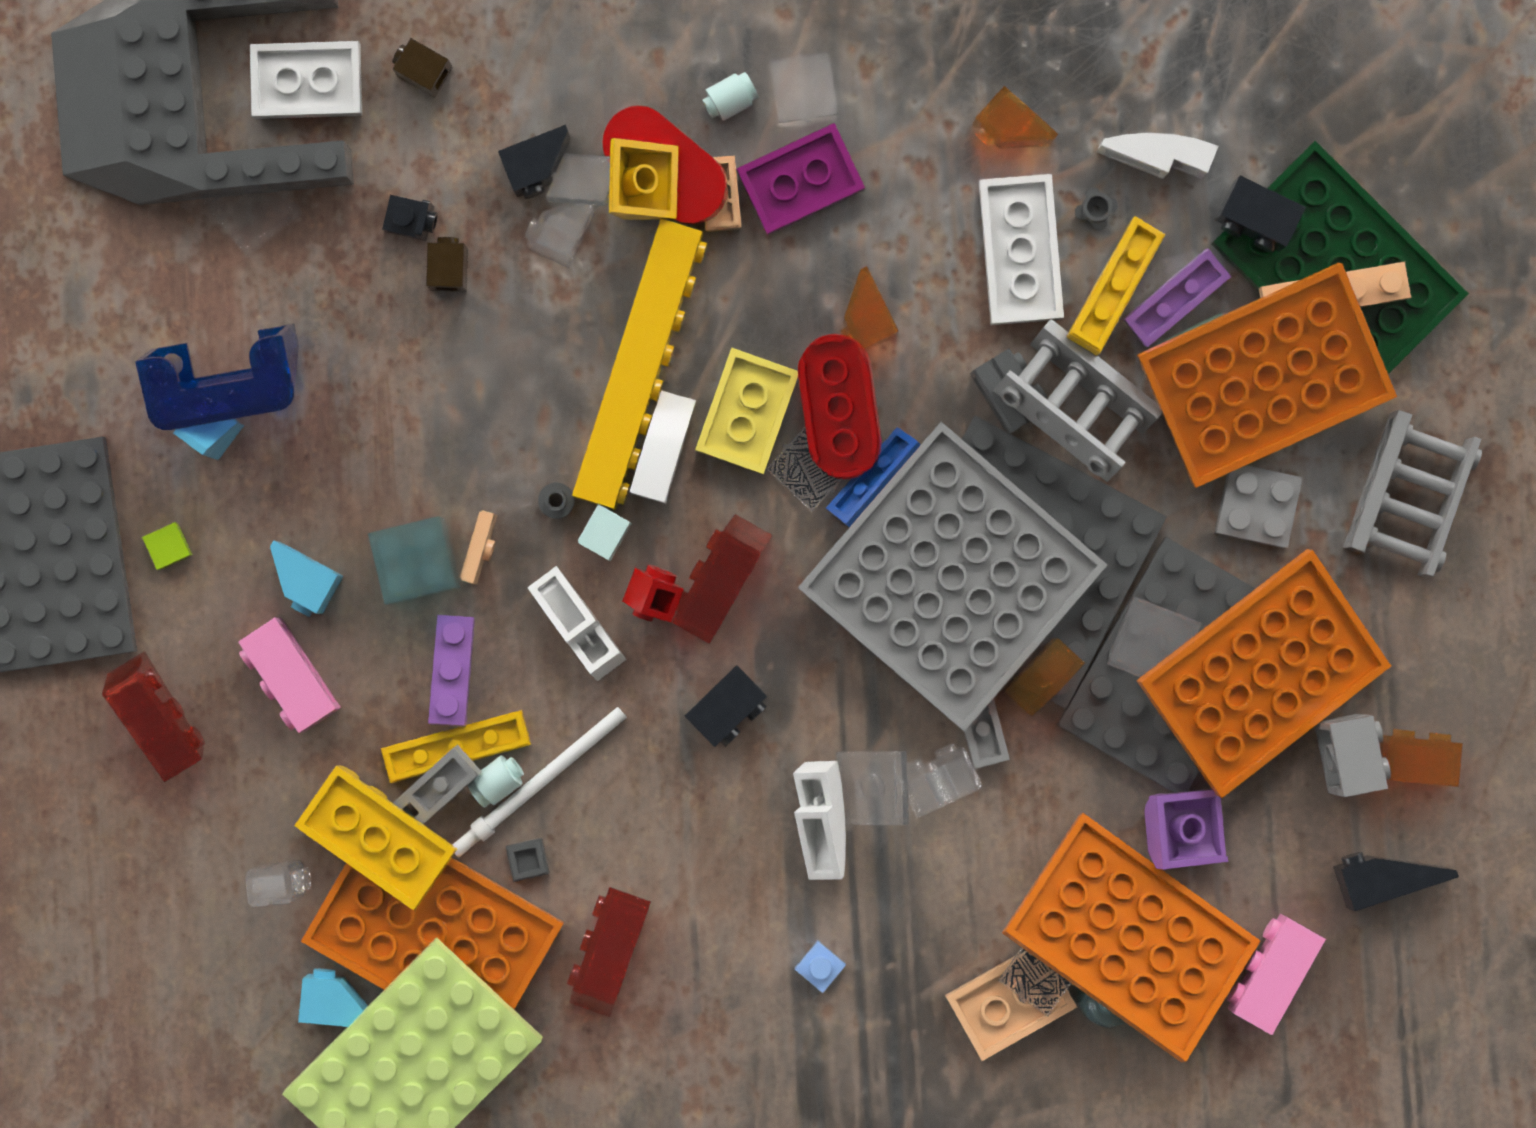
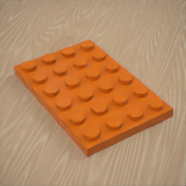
(1267, 375)
(1264, 673)
(470, 914)
(1131, 937)

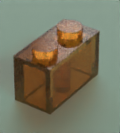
(1422, 760)

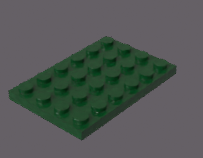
(1352, 229)

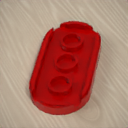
(700, 176)
(839, 406)

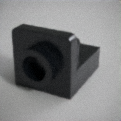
(410, 218)

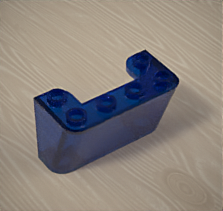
(185, 401)

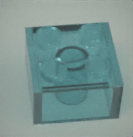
(414, 560)

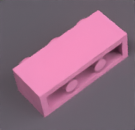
(288, 675)
(1274, 973)

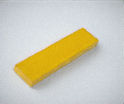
(1115, 286)
(476, 740)

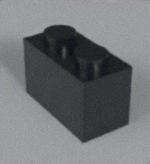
(1259, 215)
(726, 707)

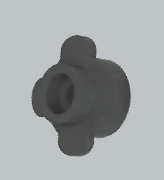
(1095, 198)

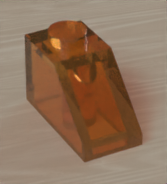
(1011, 124)
(867, 314)
(1044, 676)

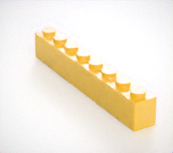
(638, 365)

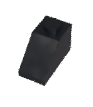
(534, 161)

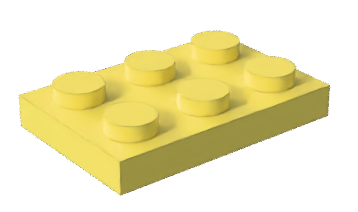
(747, 411)

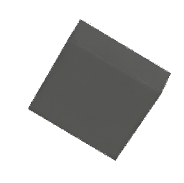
(527, 859)

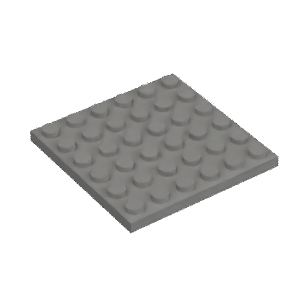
(952, 576)

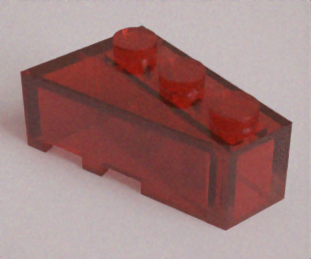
(720, 577)

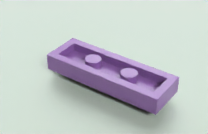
(1176, 297)
(451, 670)

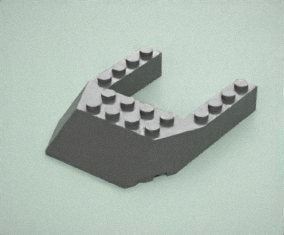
(138, 114)

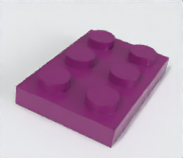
(800, 179)

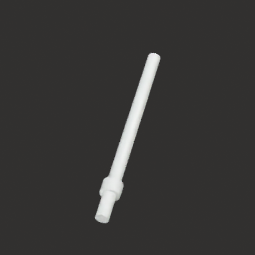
(484, 827)

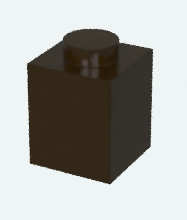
(421, 67)
(447, 265)

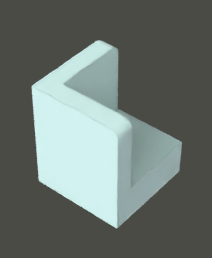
(604, 532)

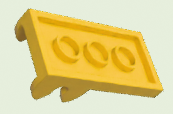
(375, 837)

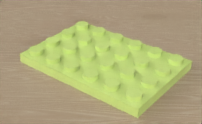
(416, 1052)

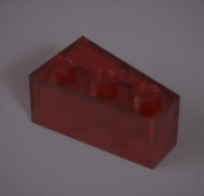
(153, 716)
(607, 951)

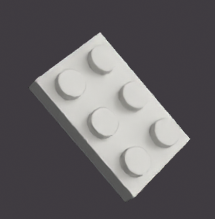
(306, 79)

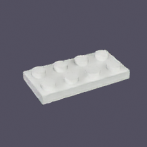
(1021, 249)

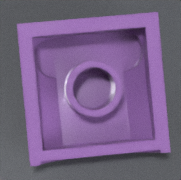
(1185, 829)

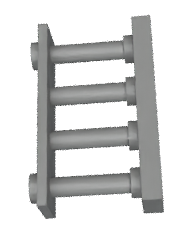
(1095, 376)
(1376, 500)

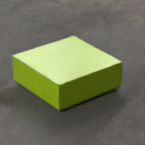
(167, 546)

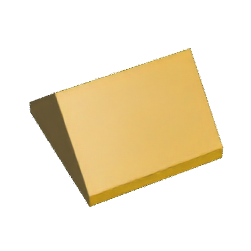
(643, 180)

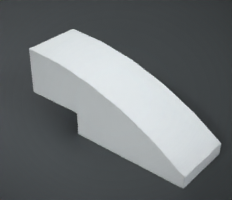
(1159, 152)
(662, 447)
(576, 623)
(821, 819)

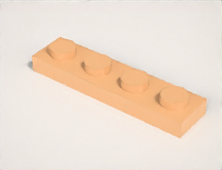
(1370, 285)

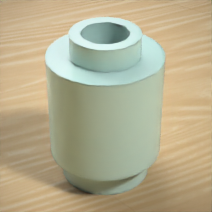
(730, 96)
(496, 781)

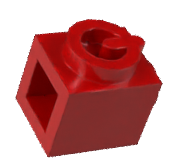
(653, 594)

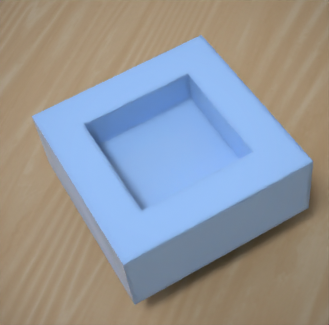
(820, 966)

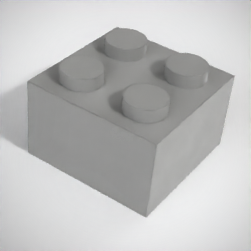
(1352, 755)

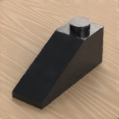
(1375, 879)

